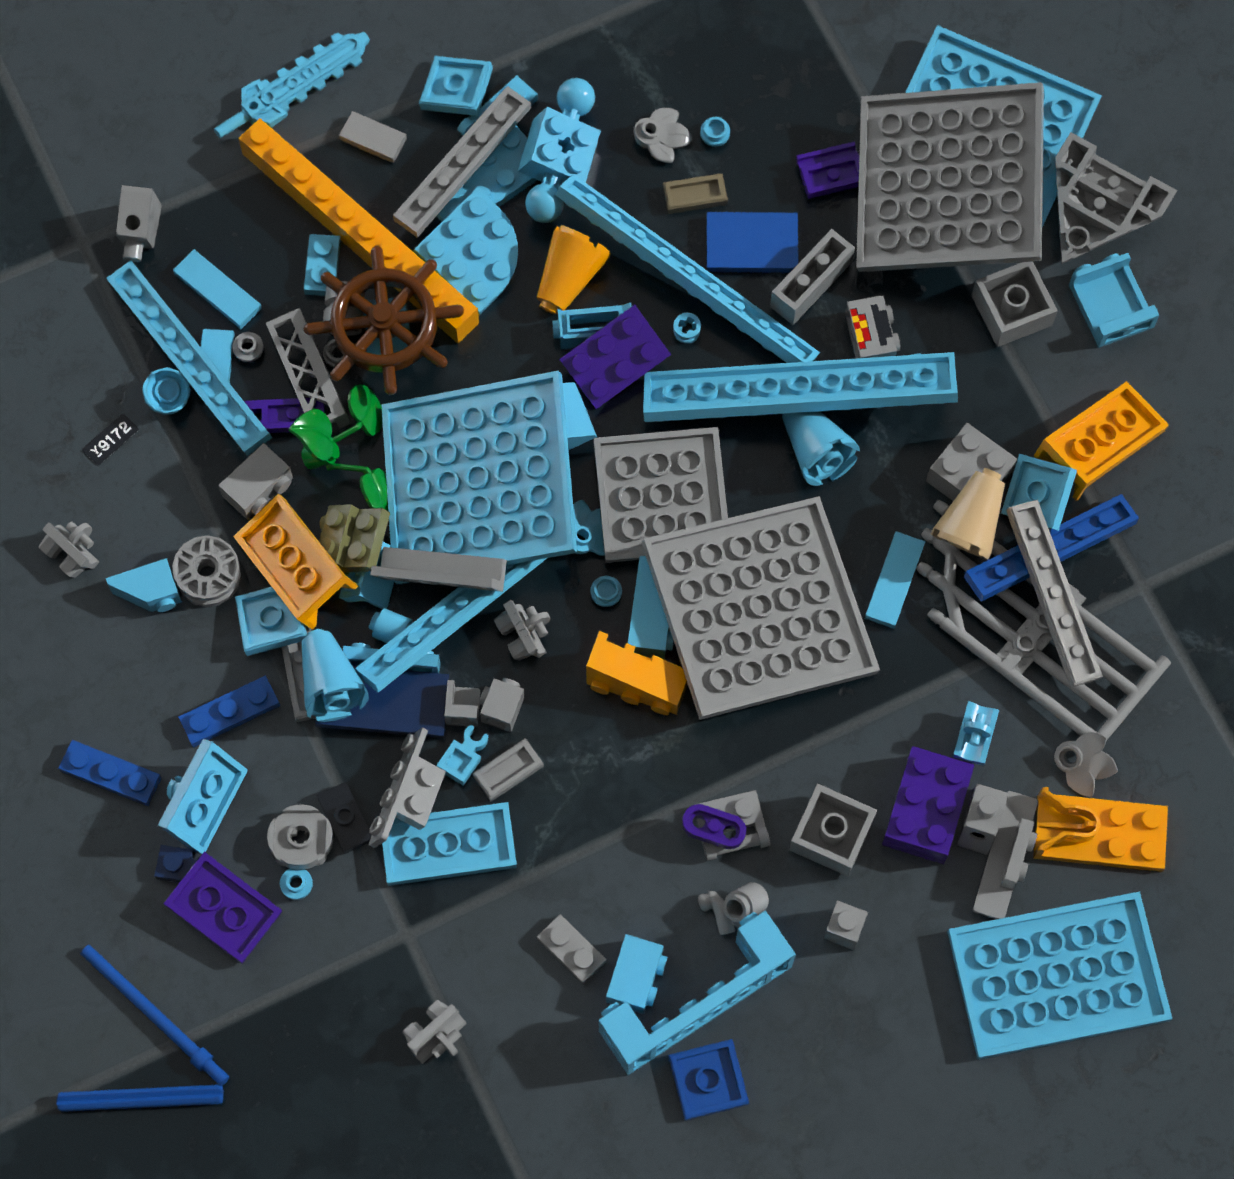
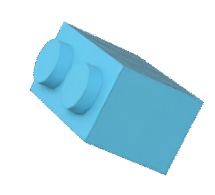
(635, 973)

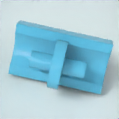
(975, 733)

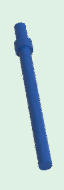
(199, 1056)

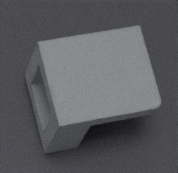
(461, 705)

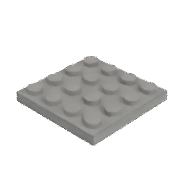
(657, 486)

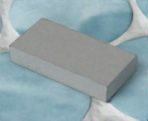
(372, 137)
(508, 770)

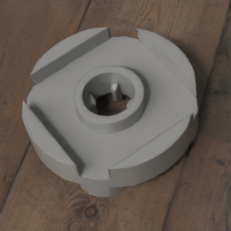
(307, 854)

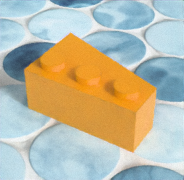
(635, 676)

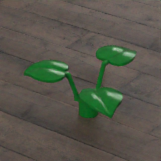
(321, 450)

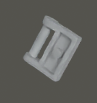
(748, 809)

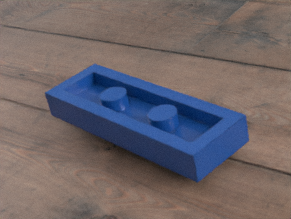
(229, 711)
(110, 773)

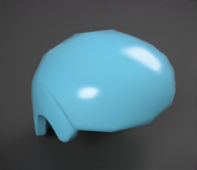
(166, 391)

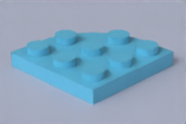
(474, 249)

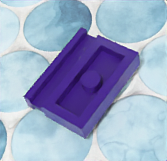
(829, 170)

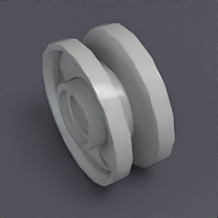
(201, 553)

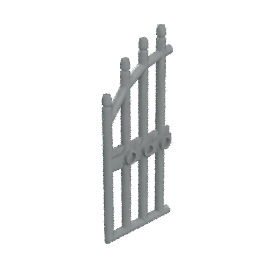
(1030, 640)

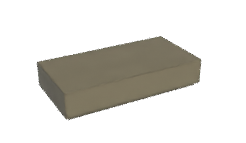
(695, 193)

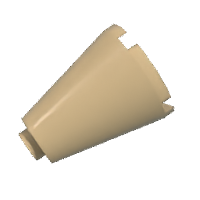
(973, 515)

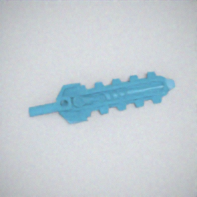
(271, 99)

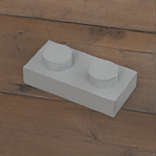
(571, 949)

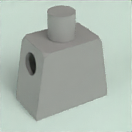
(137, 221)
(982, 817)

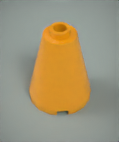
(568, 268)

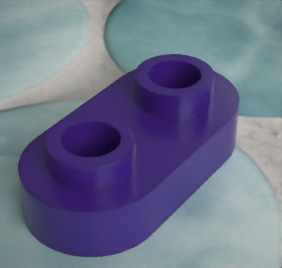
(715, 824)

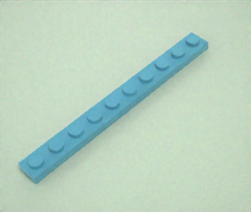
(685, 272)

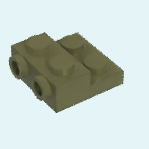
(353, 536)

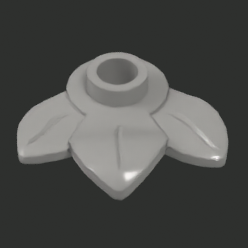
(666, 134)
(1089, 765)

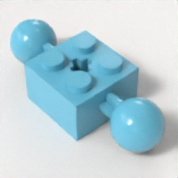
(559, 148)

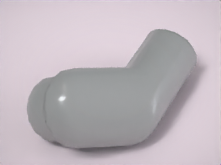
(715, 902)

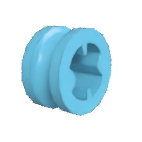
(682, 320)

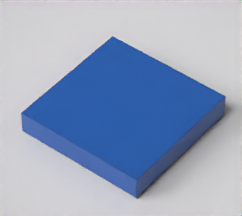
(708, 1080)

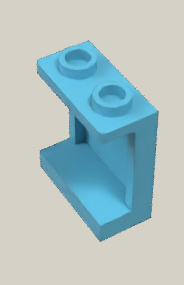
(1111, 300)

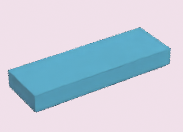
(217, 289)
(894, 580)

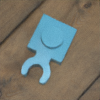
(461, 759)

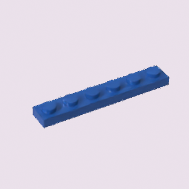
(1072, 538)

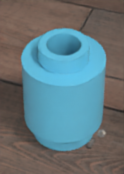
(388, 624)

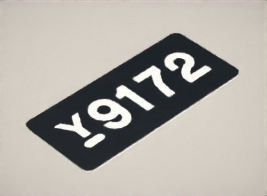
(110, 439)

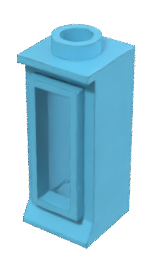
(571, 338)

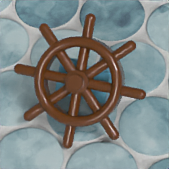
(385, 319)

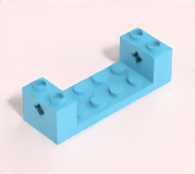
(768, 958)

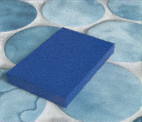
(752, 242)

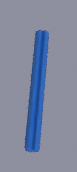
(140, 1098)

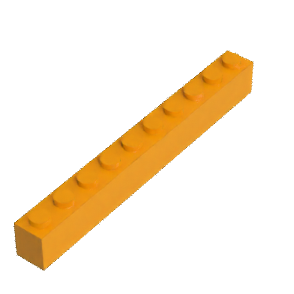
(348, 219)

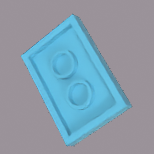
(202, 796)

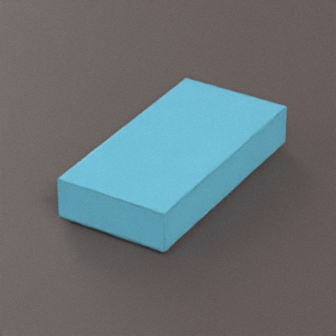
(218, 347)

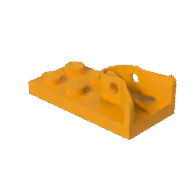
(1103, 436)
(292, 560)
(1100, 832)

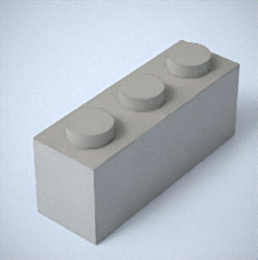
(812, 276)

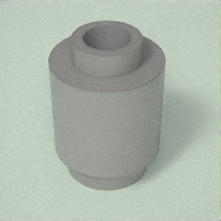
(745, 900)

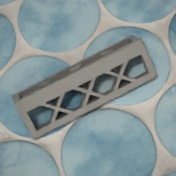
(317, 363)
(441, 569)

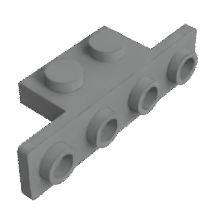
(411, 791)
(1006, 856)

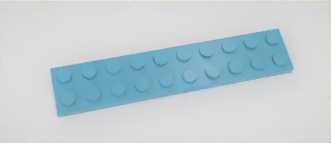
(800, 387)

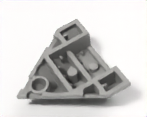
(1101, 199)

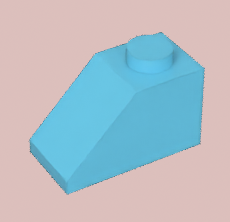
(147, 586)

